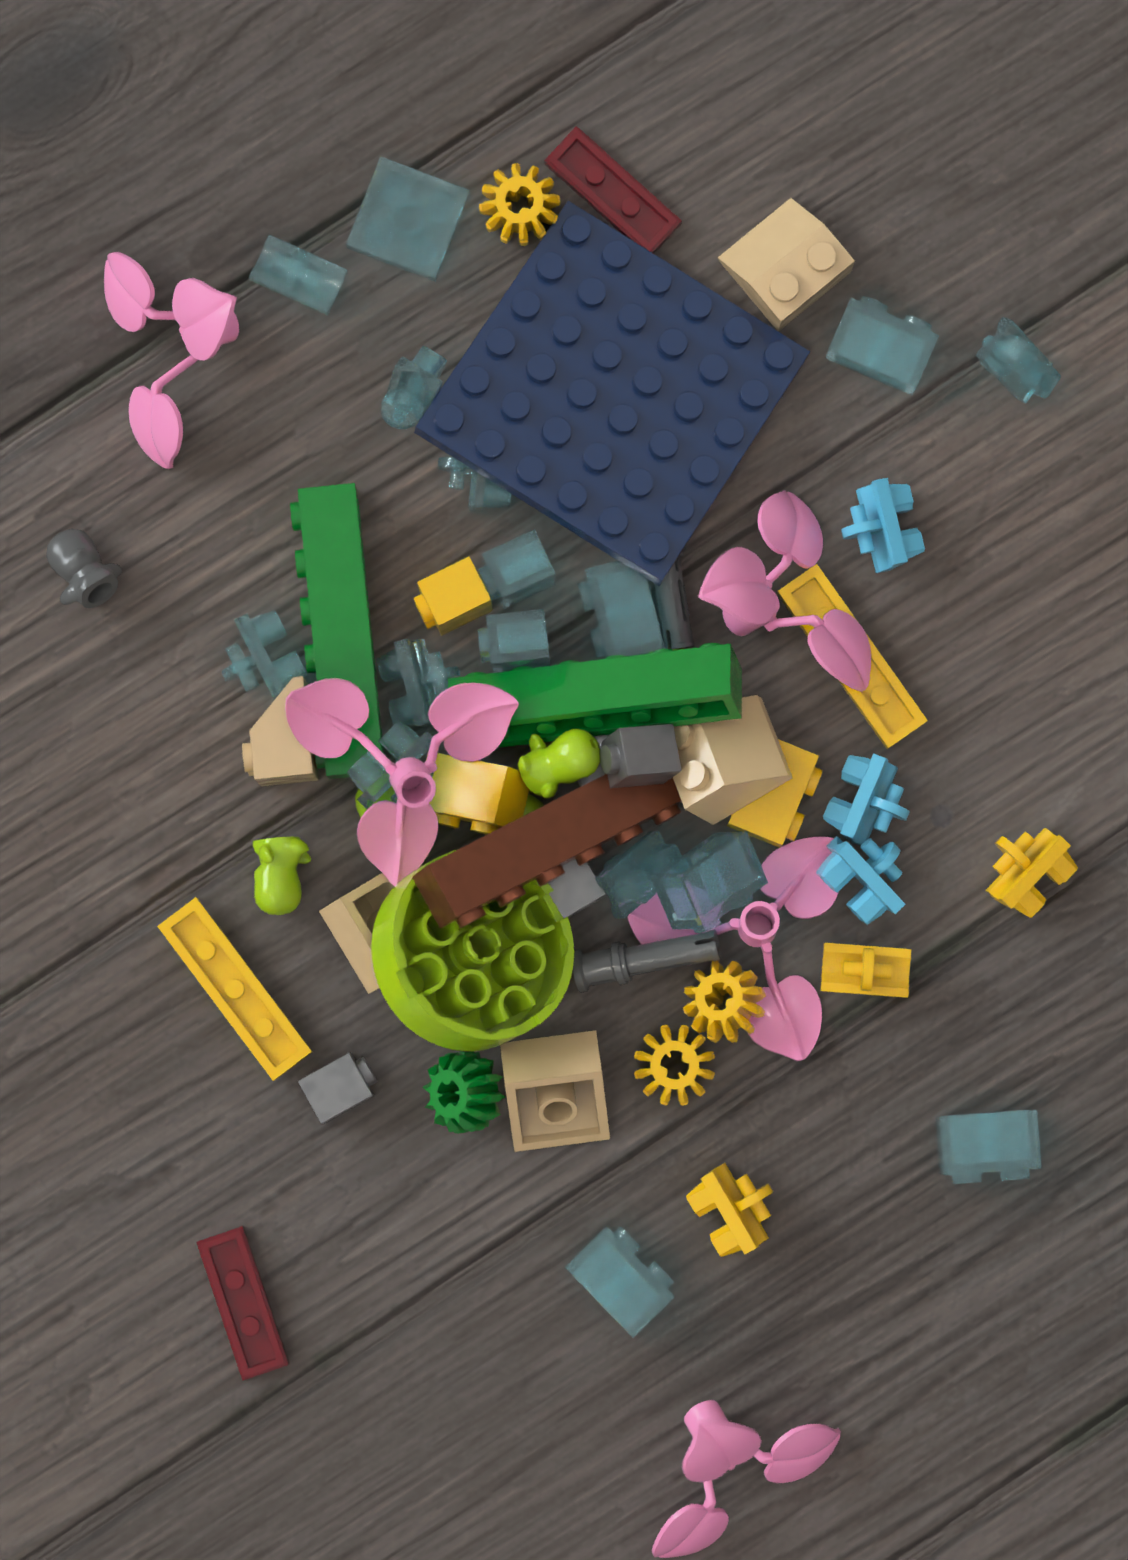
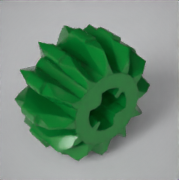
(464, 1092)

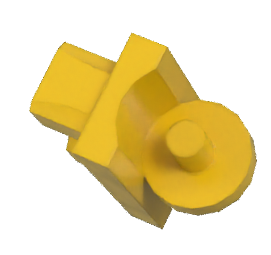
(1023, 867)
(865, 970)
(739, 1206)

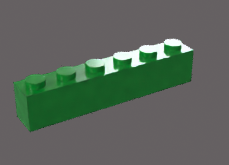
(337, 603)
(620, 692)

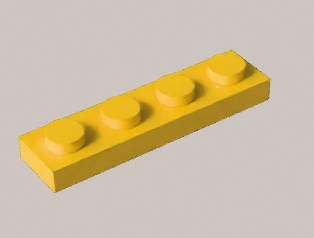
(885, 701)
(235, 989)

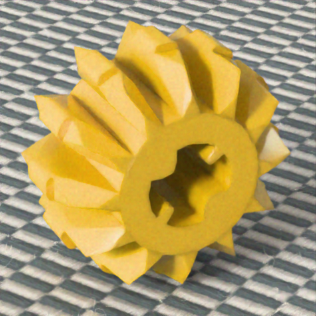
(512, 190)
(710, 995)
(688, 1057)

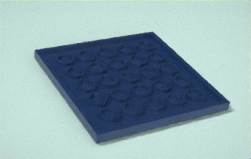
(612, 393)

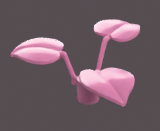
(205, 324)
(744, 592)
(400, 834)
(792, 1005)
(719, 1448)

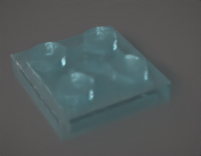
(408, 219)

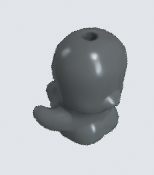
(80, 564)

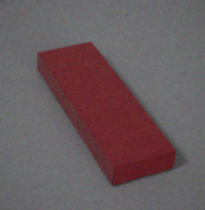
(612, 191)
(243, 1303)

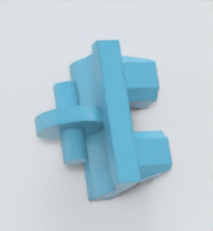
(878, 525)
(874, 802)
(847, 863)

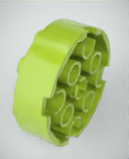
(464, 995)

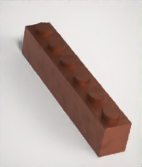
(539, 846)

